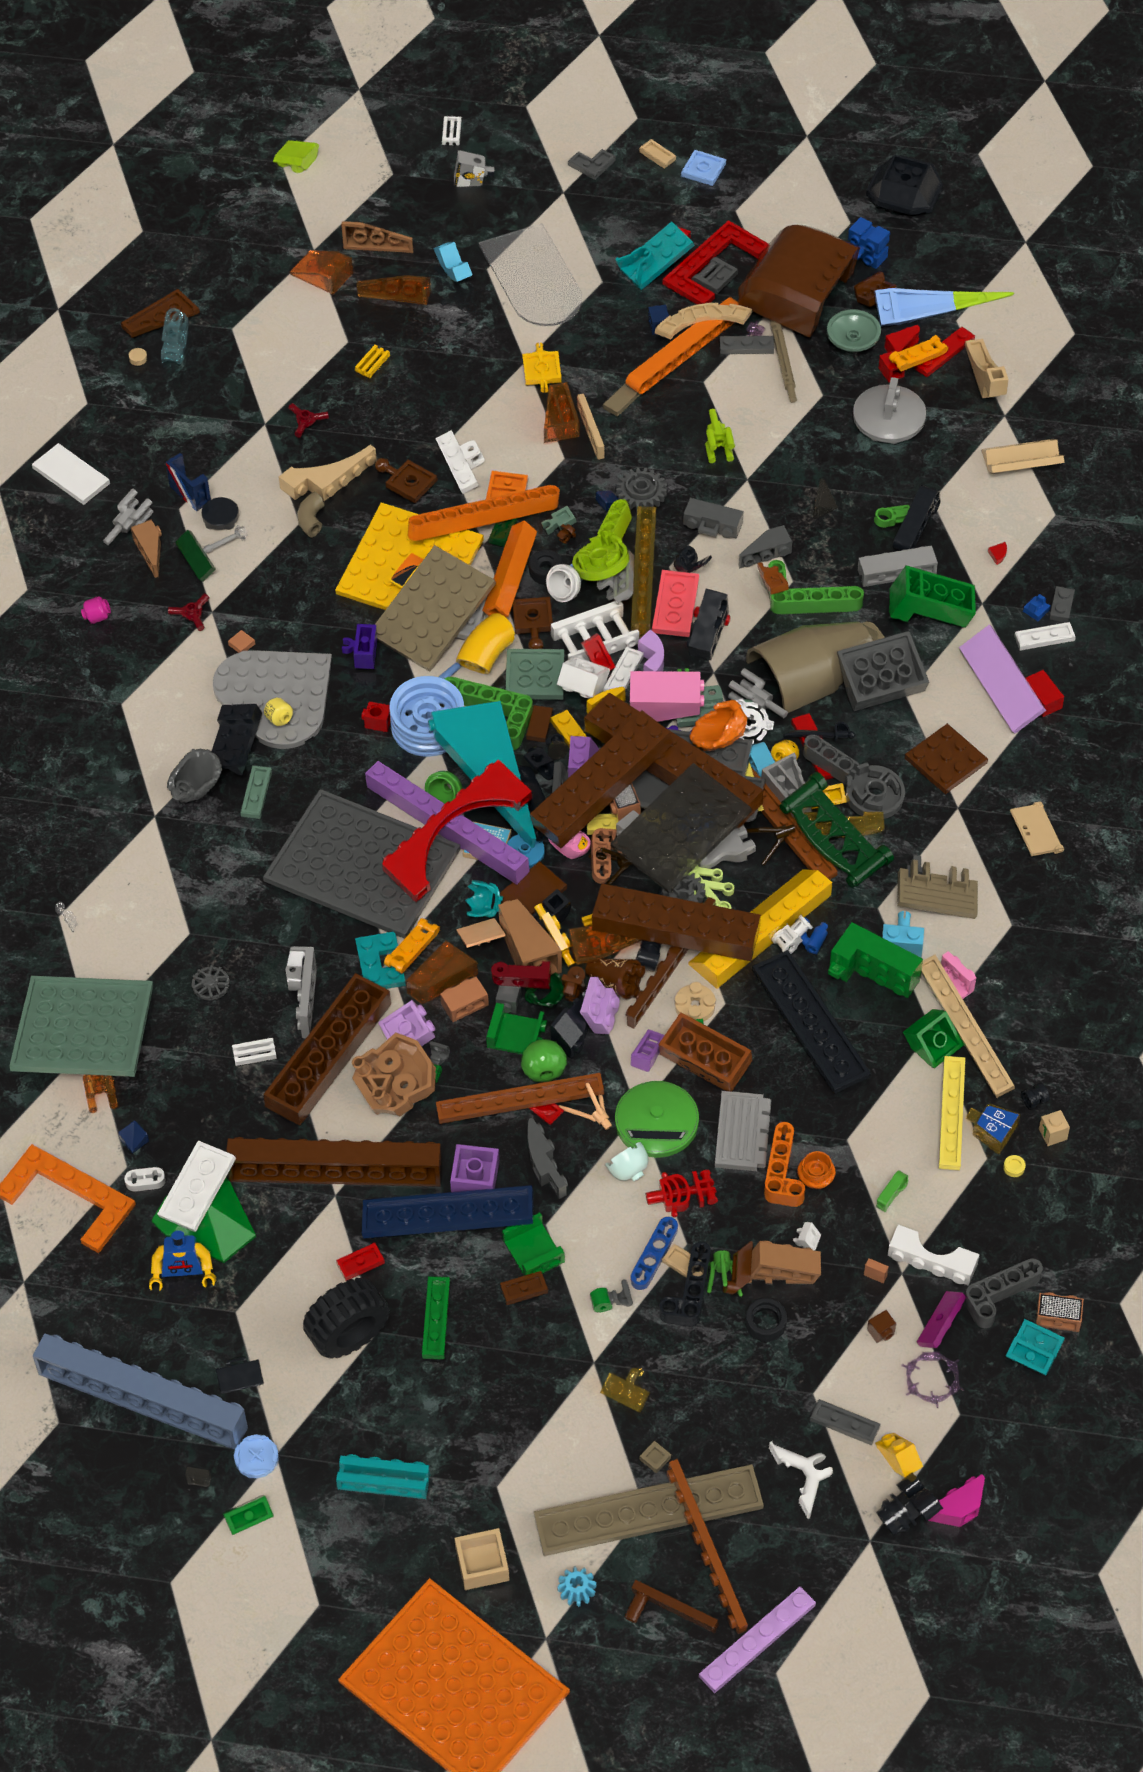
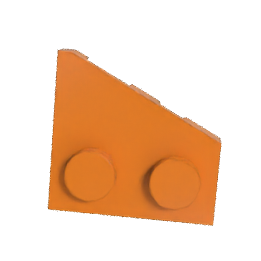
(506, 483)

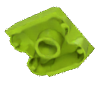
(297, 155)

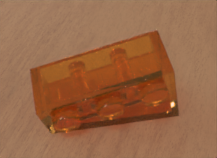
(440, 971)

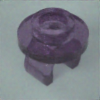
(754, 329)

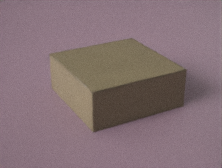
(655, 1457)

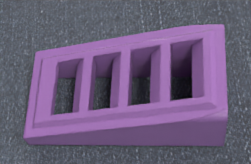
(644, 1061)

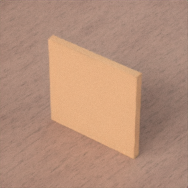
(480, 932)

